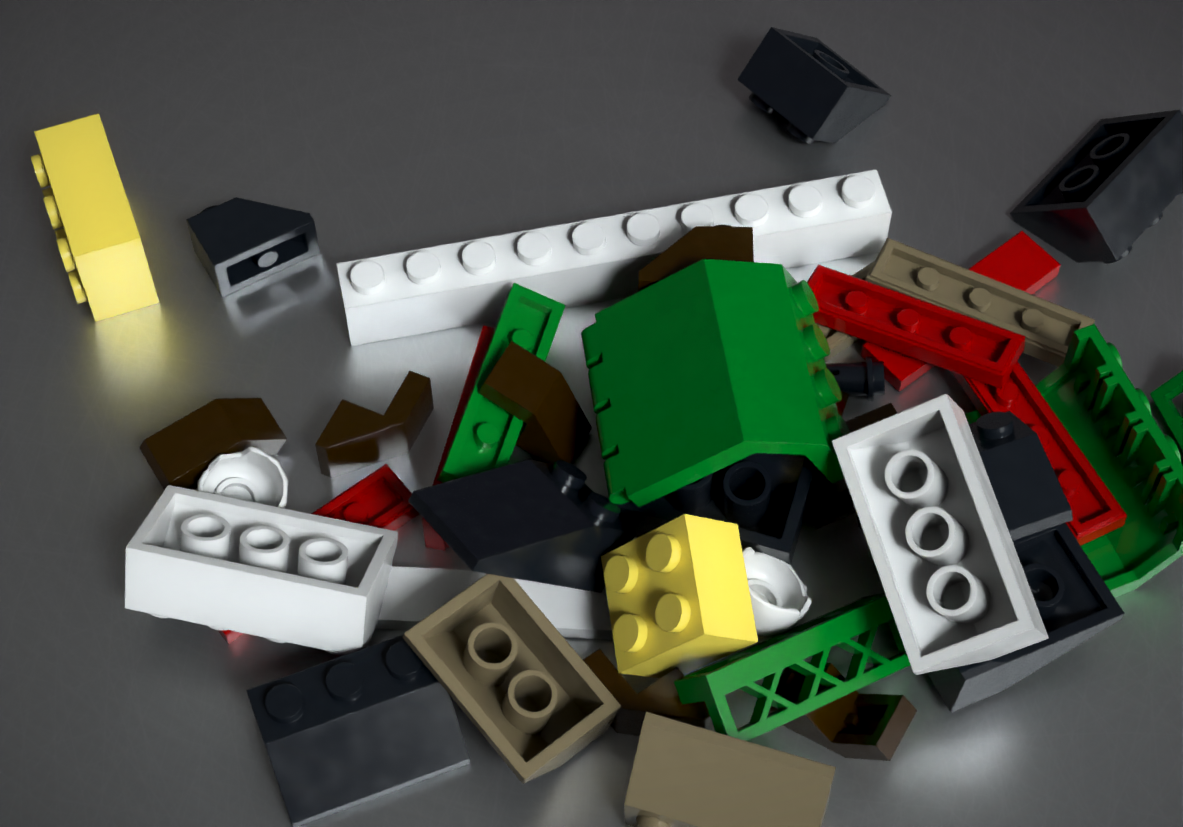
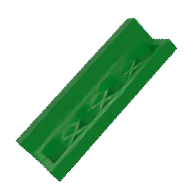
(485, 430)
(789, 650)

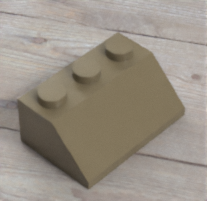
(514, 676)
(716, 780)

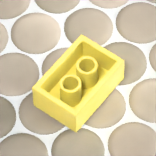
(96, 218)

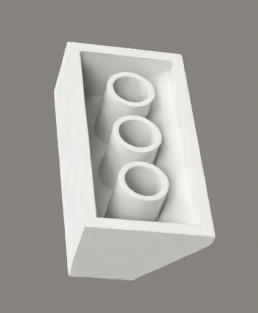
(938, 538)
(259, 570)

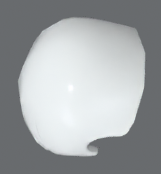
(246, 476)
(775, 593)

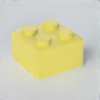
(678, 597)

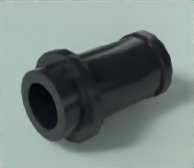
(860, 377)

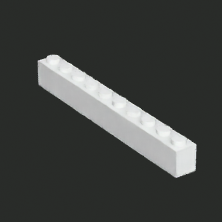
(602, 255)

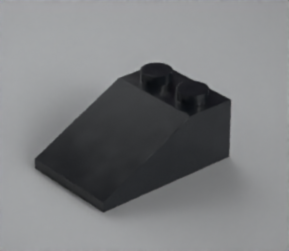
(527, 523)
(1072, 607)

